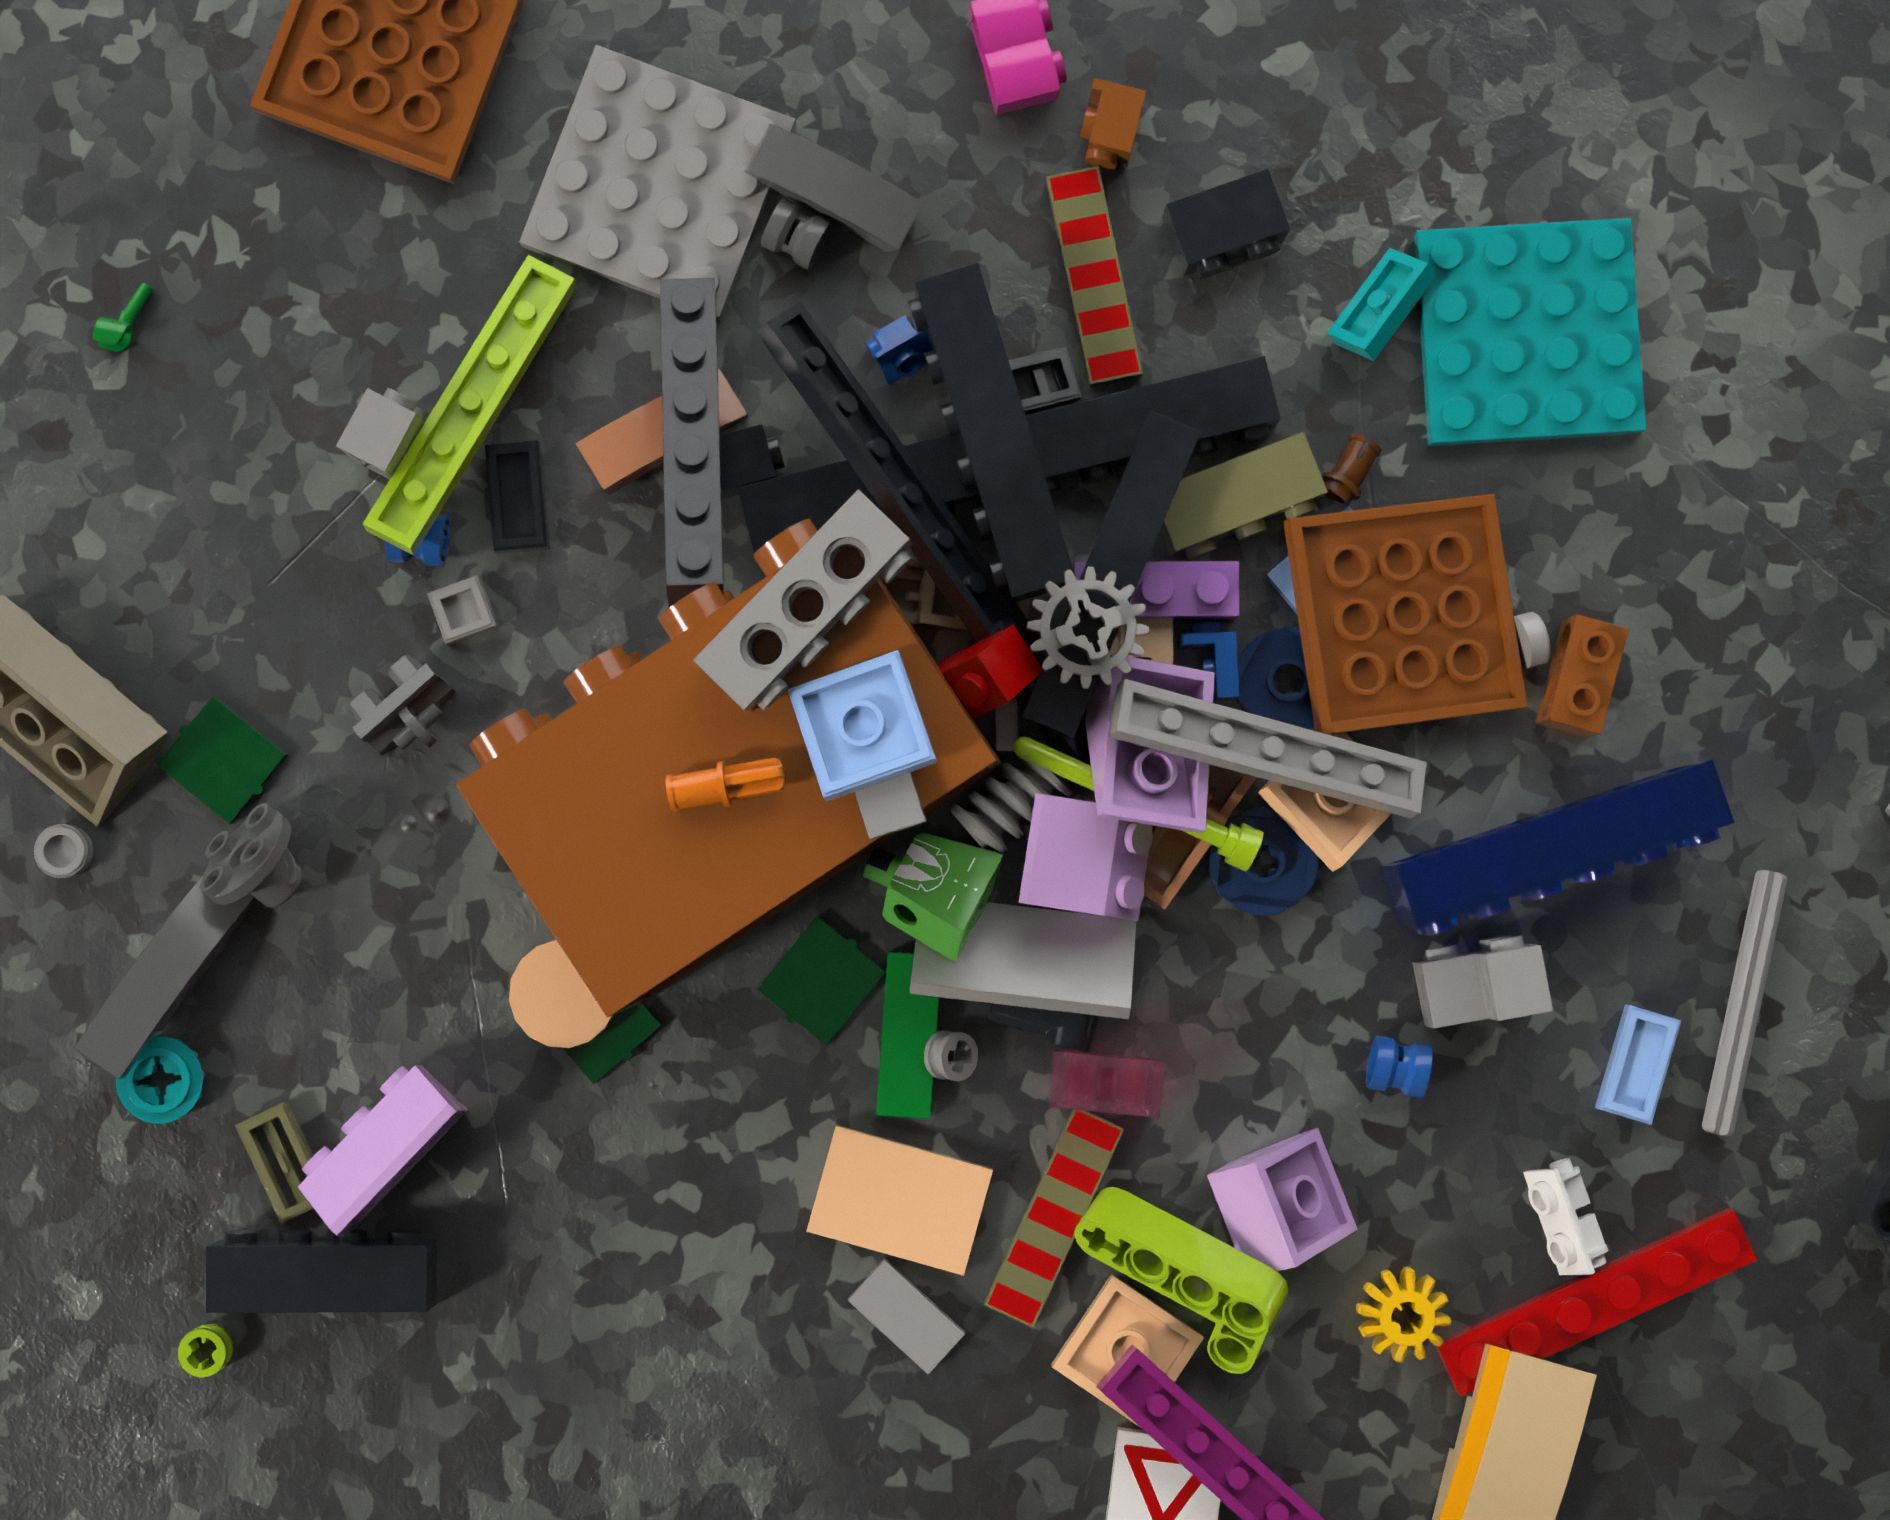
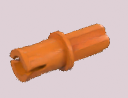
(725, 783)

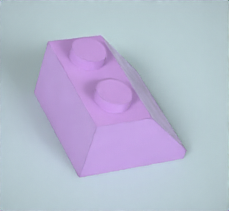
(1084, 859)
(1283, 1201)

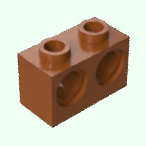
(1582, 676)

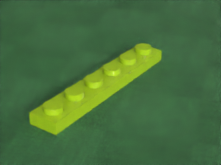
(470, 405)

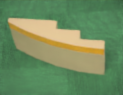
(1515, 1440)

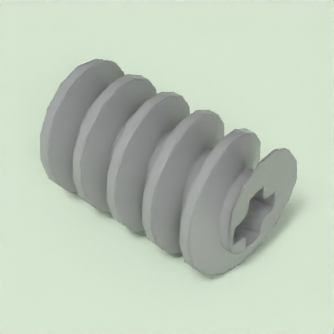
(1007, 803)

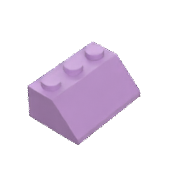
(379, 1148)

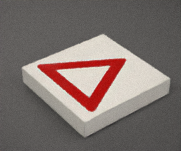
(1154, 1484)

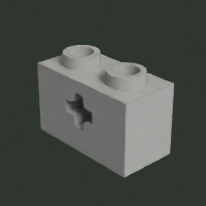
(382, 430)

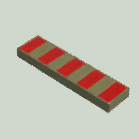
(1093, 276)
(1052, 1216)

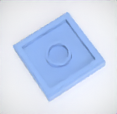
(862, 726)

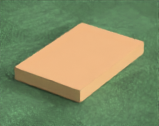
(899, 1200)

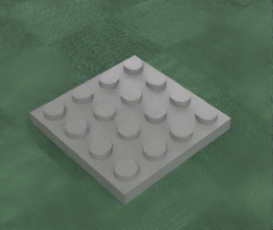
(652, 179)

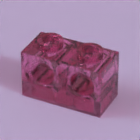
(1106, 1083)

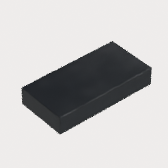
(517, 497)

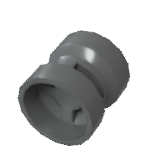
(803, 234)

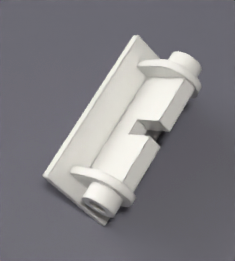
(1572, 1242)

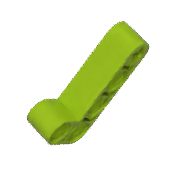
(1190, 1269)

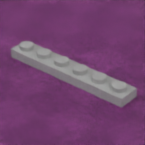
(1267, 749)

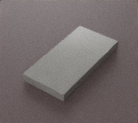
(1036, 962)

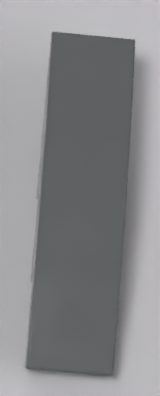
(160, 980)

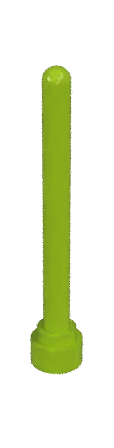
(1234, 842)

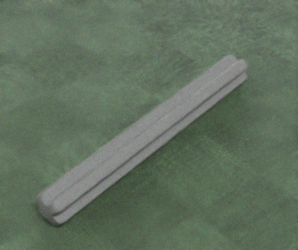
(1744, 1002)

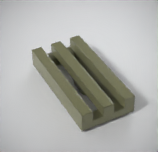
(262, 1165)

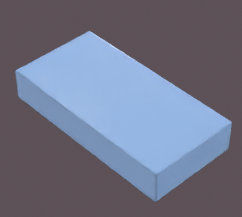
(1638, 1064)

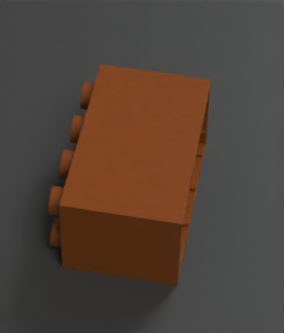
(587, 807)

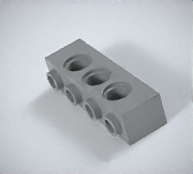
(730, 656)

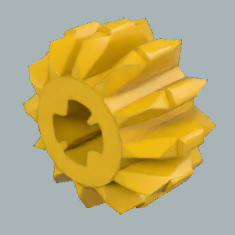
(1387, 1329)

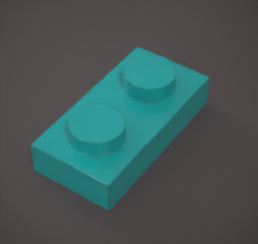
(1381, 304)

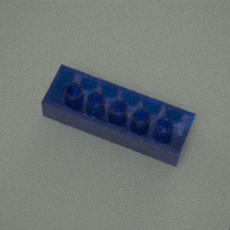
(1558, 844)

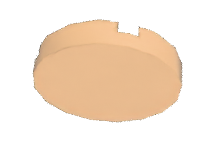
(553, 999)

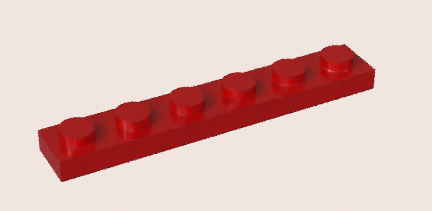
(1603, 1298)

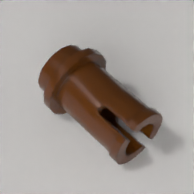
(1350, 471)

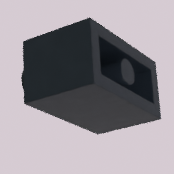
(1226, 224)

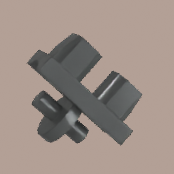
(406, 711)

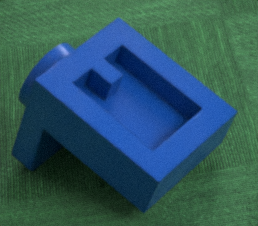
(1221, 660)

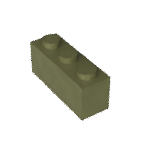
(1243, 496)

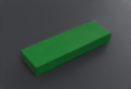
(906, 1028)

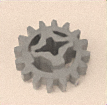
(1111, 619)

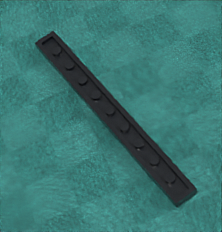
(901, 490)

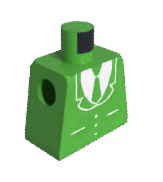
(936, 889)

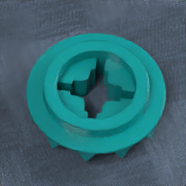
(145, 1100)

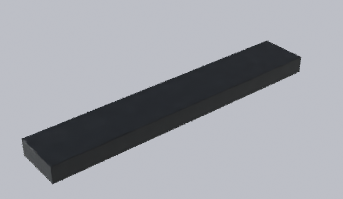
(1120, 547)

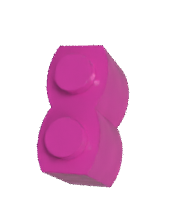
(1016, 52)

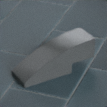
(834, 188)

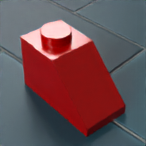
(991, 671)

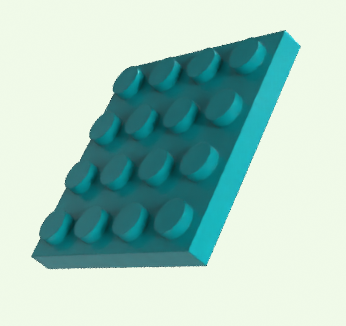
(1530, 332)

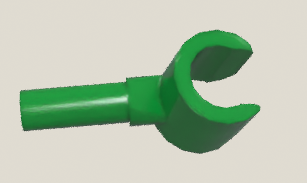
(118, 334)

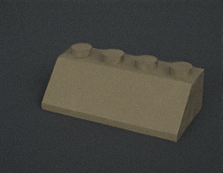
(69, 719)

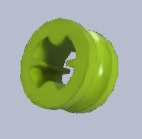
(190, 1345)

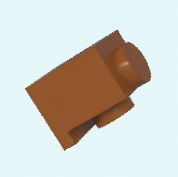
(1111, 125)

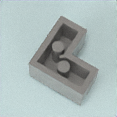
(1491, 983)

